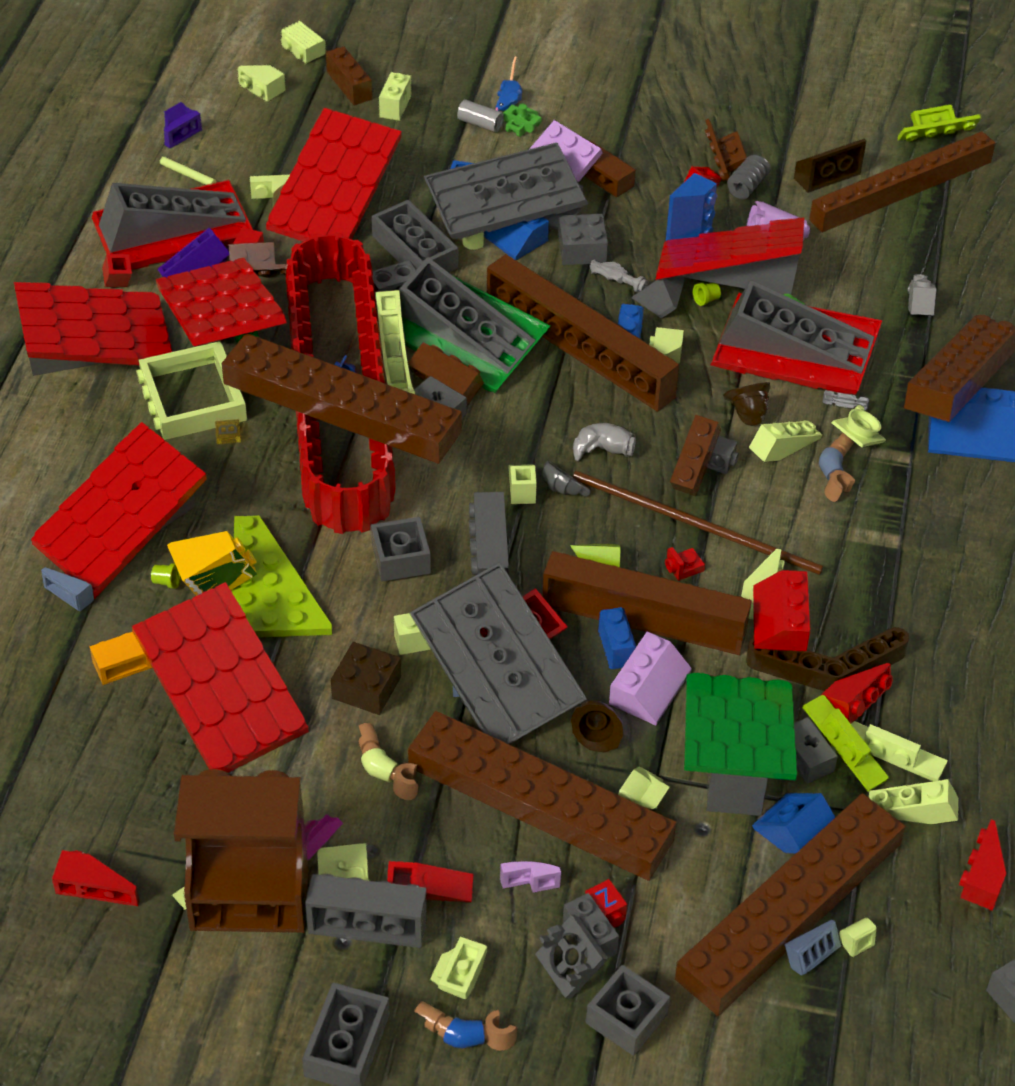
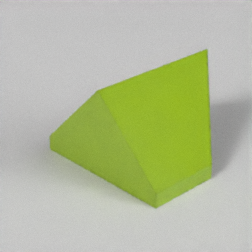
(600, 553)

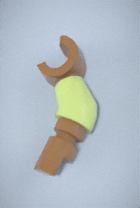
(384, 768)

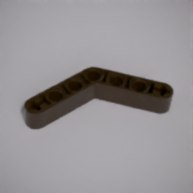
(821, 670)

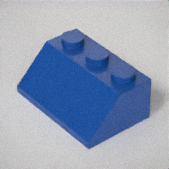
(691, 208)
(520, 237)

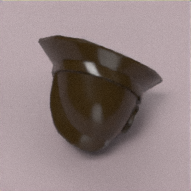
(750, 402)
(597, 726)

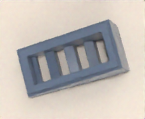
(69, 589)
(803, 943)

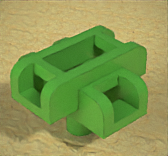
(522, 117)

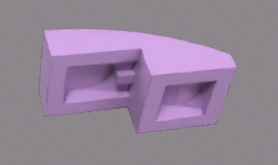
(539, 875)

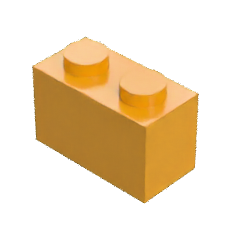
(118, 658)

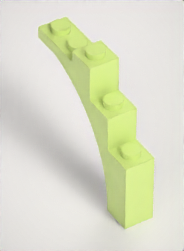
(392, 340)

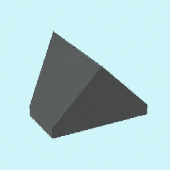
(661, 296)

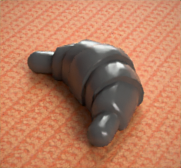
(562, 482)

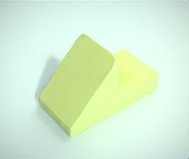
(267, 186)

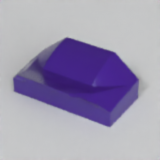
(180, 124)

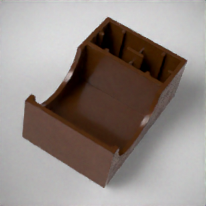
(243, 851)

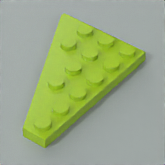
(276, 597)

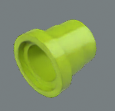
(706, 293)
(166, 575)

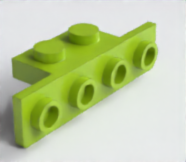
(936, 121)
(846, 742)

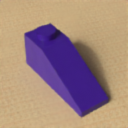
(200, 253)

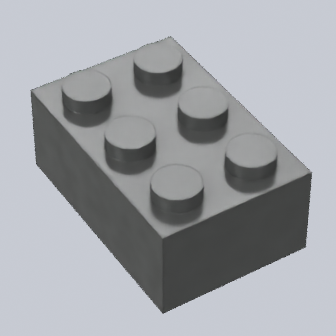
(346, 1036)

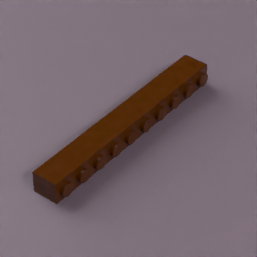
(901, 181)

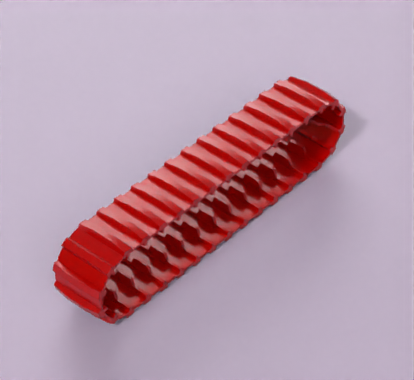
(339, 259)

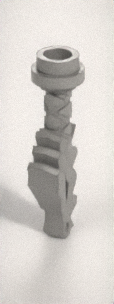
(614, 271)

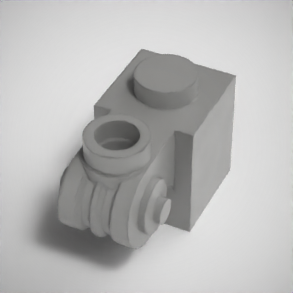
(921, 295)

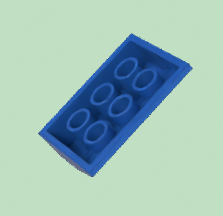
(979, 429)

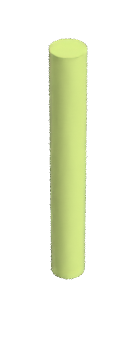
(187, 171)

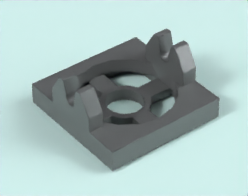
(557, 936)

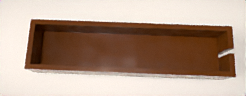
(961, 368)
(649, 602)

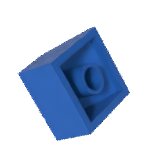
(794, 820)

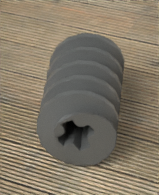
(748, 176)

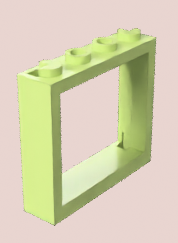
(195, 420)

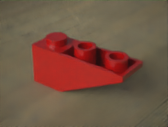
(859, 691)
(987, 872)
(439, 882)

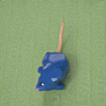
(510, 92)

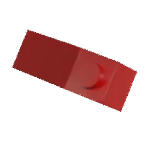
(88, 878)

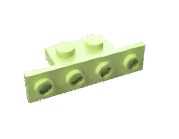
(901, 752)

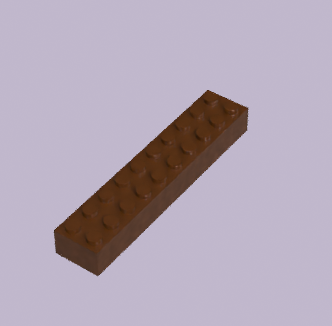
(587, 334)
(342, 398)
(542, 795)
(788, 904)

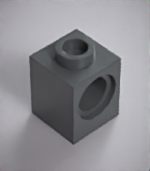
(723, 455)

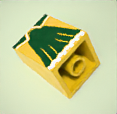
(212, 561)

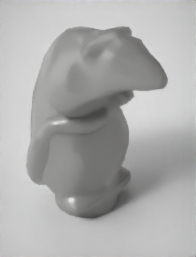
(607, 437)

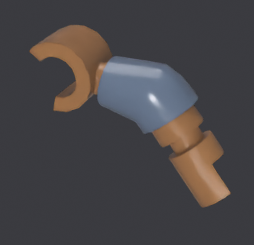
(831, 466)

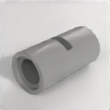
(480, 116)

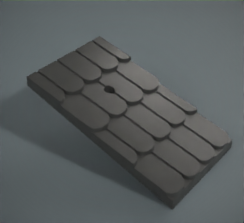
(505, 191)
(511, 675)

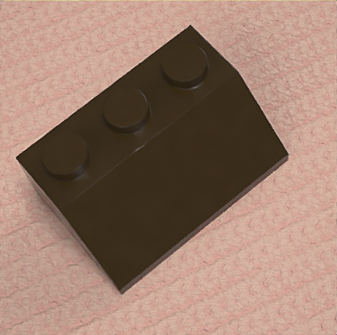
(830, 166)

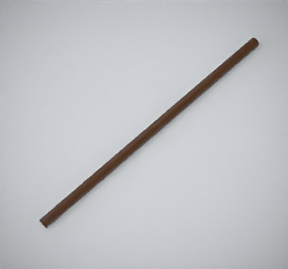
(696, 522)

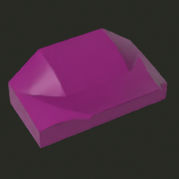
(319, 831)

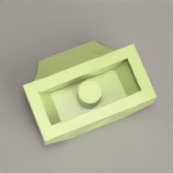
(644, 788)
(460, 968)

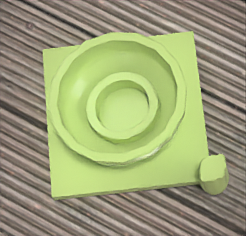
(860, 427)
(344, 861)

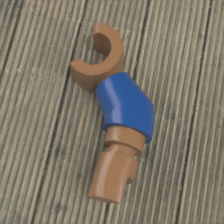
(468, 1033)

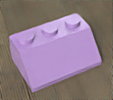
(649, 679)

